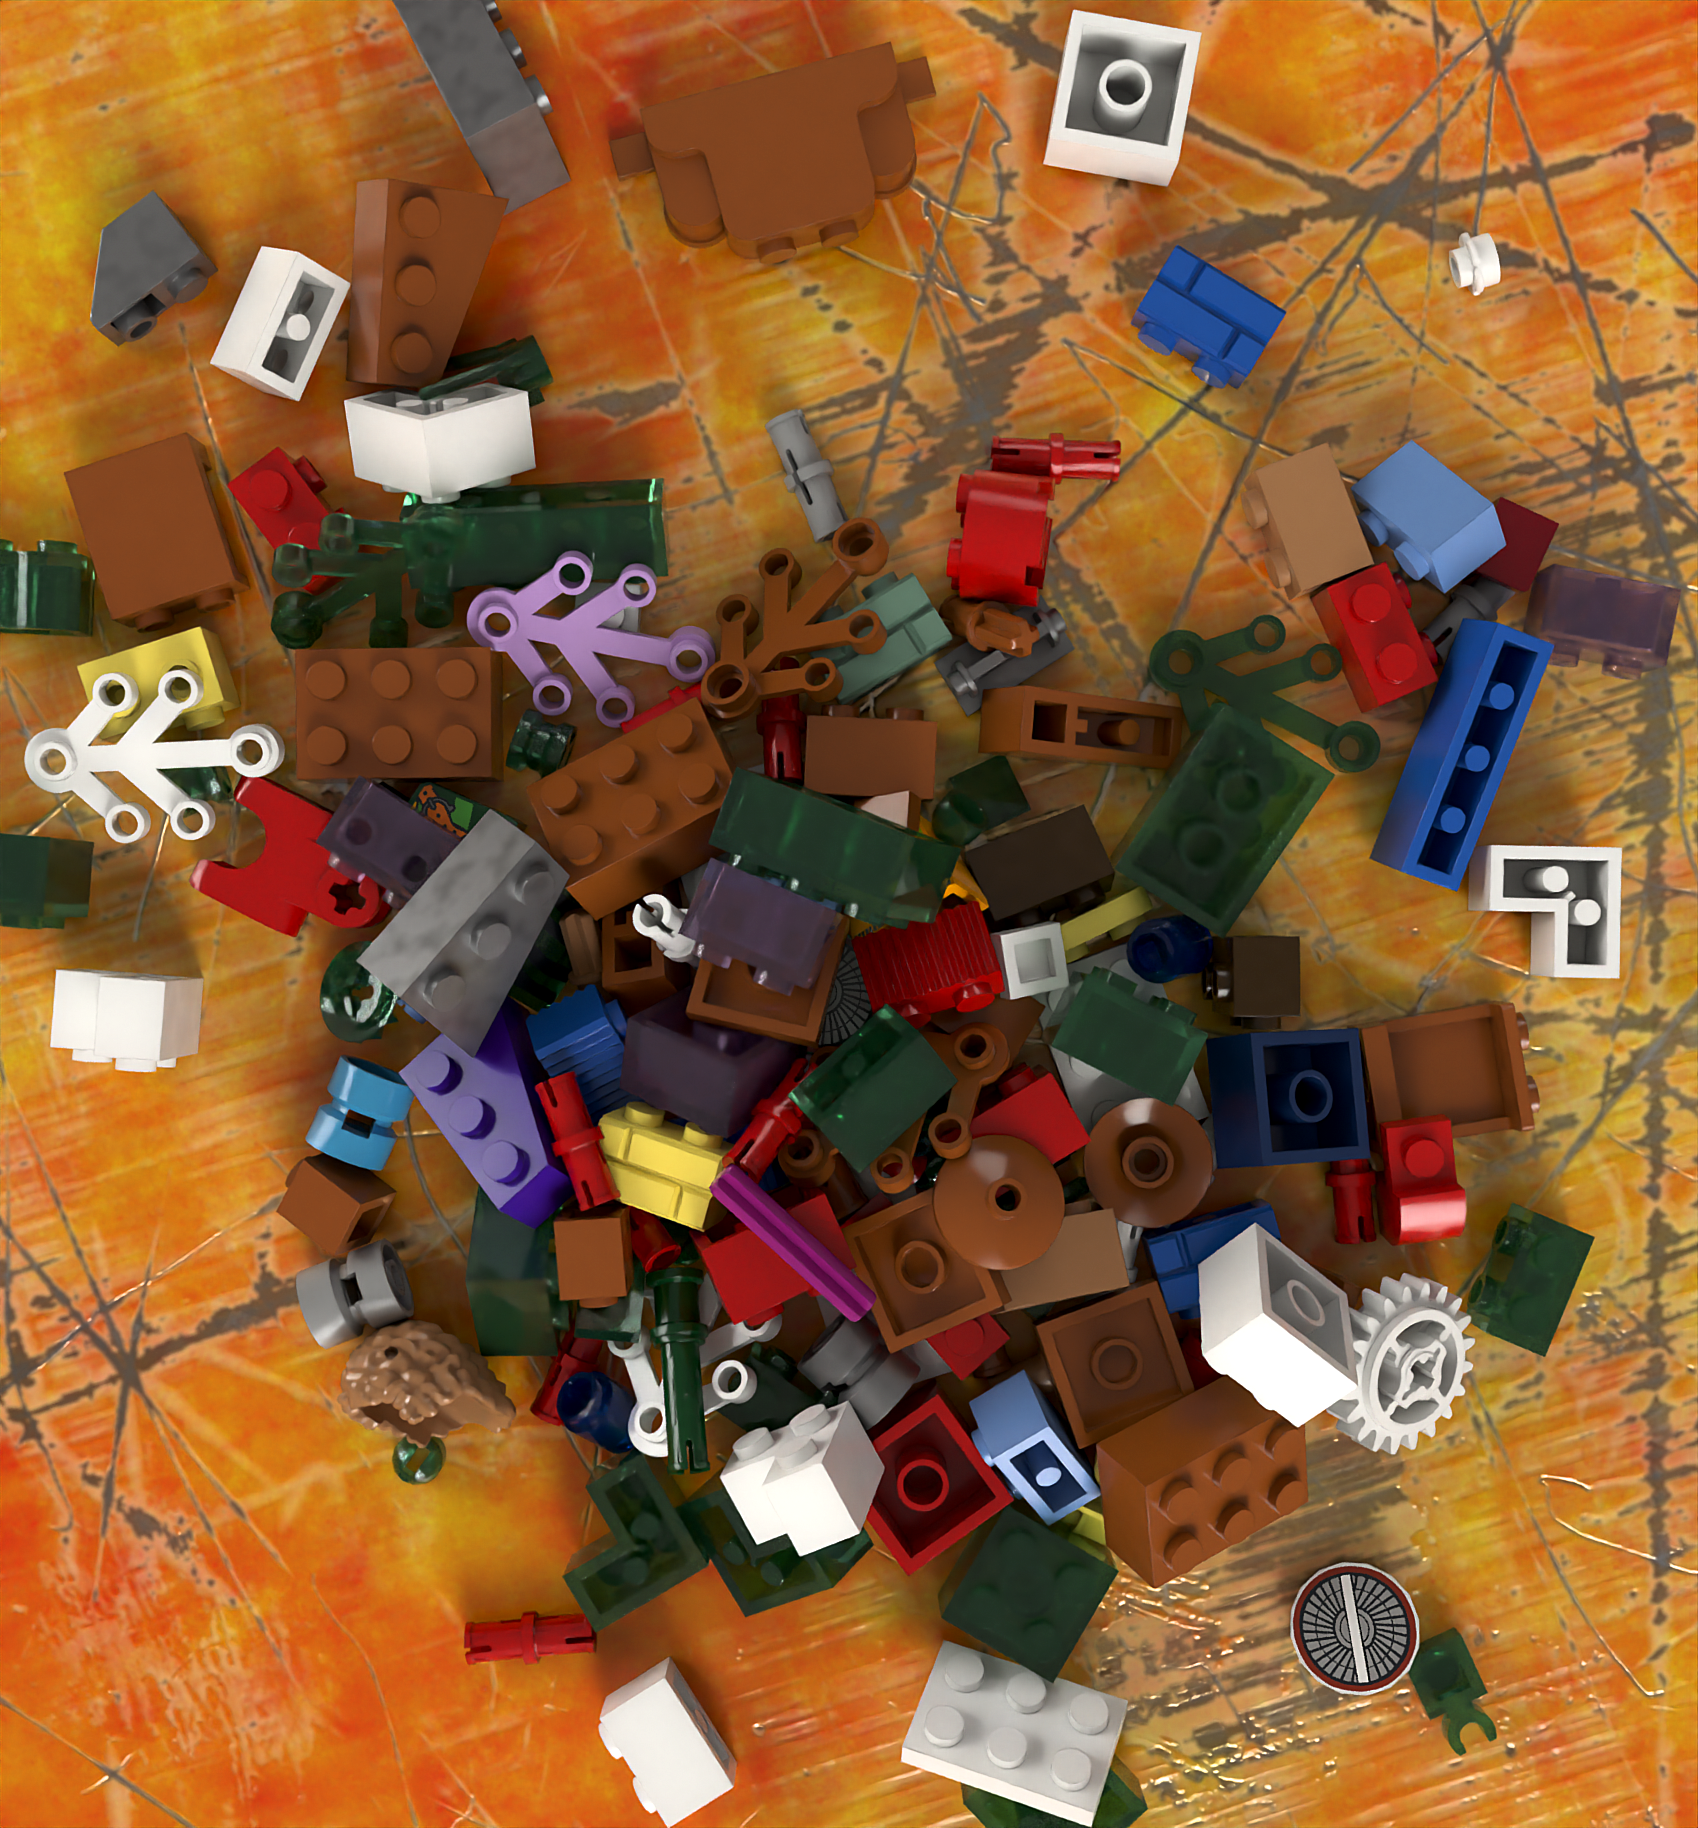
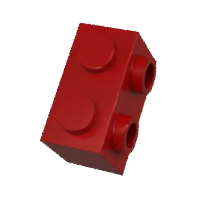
(286, 504)
(1376, 636)

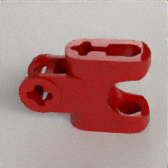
(291, 871)

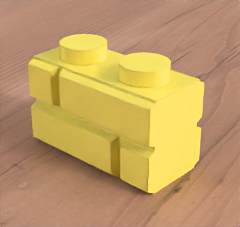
(664, 1165)

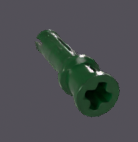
(678, 1336)

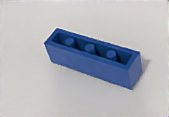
(1461, 751)

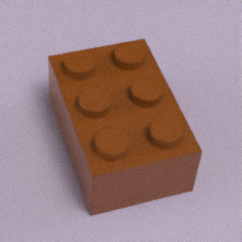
(399, 715)
(637, 808)
(1198, 1479)

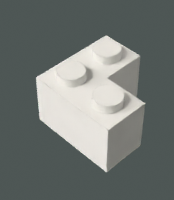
(443, 442)
(1570, 900)
(126, 1017)
(805, 1478)

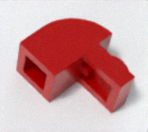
(1419, 1183)

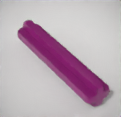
(792, 1242)

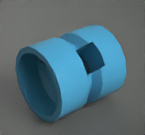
(371, 1092)

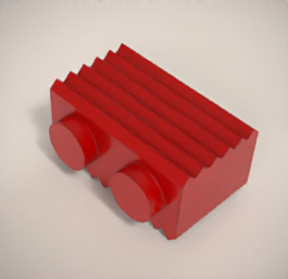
(931, 965)

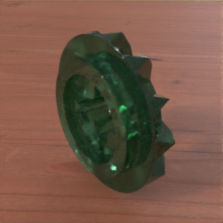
(347, 1014)

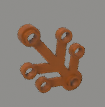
(793, 630)
(971, 1076)

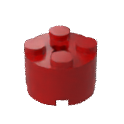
(1002, 538)

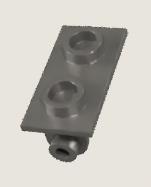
(972, 670)

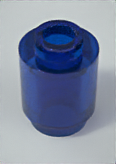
(1169, 948)
(597, 1410)

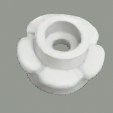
(1475, 263)

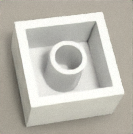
(1122, 98)
(1276, 1326)

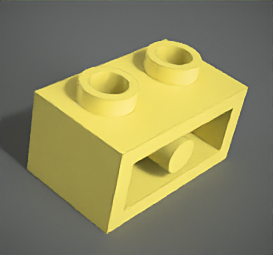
(148, 663)

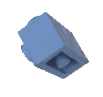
(1427, 517)
(1032, 1448)

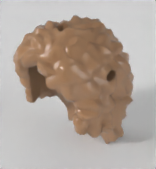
(421, 1384)

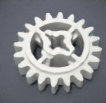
(1406, 1363)

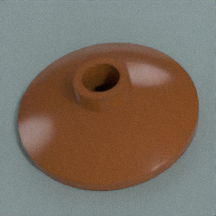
(1181, 1169)
(975, 1223)

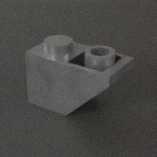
(144, 269)

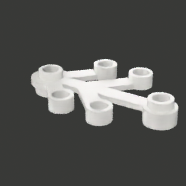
(141, 757)
(715, 1394)

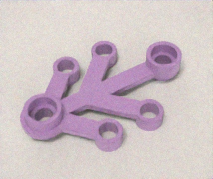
(581, 635)

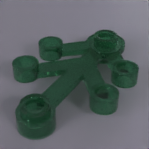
(430, 537)
(1253, 692)

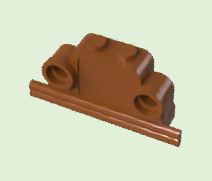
(783, 153)

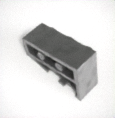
(488, 95)
(469, 930)

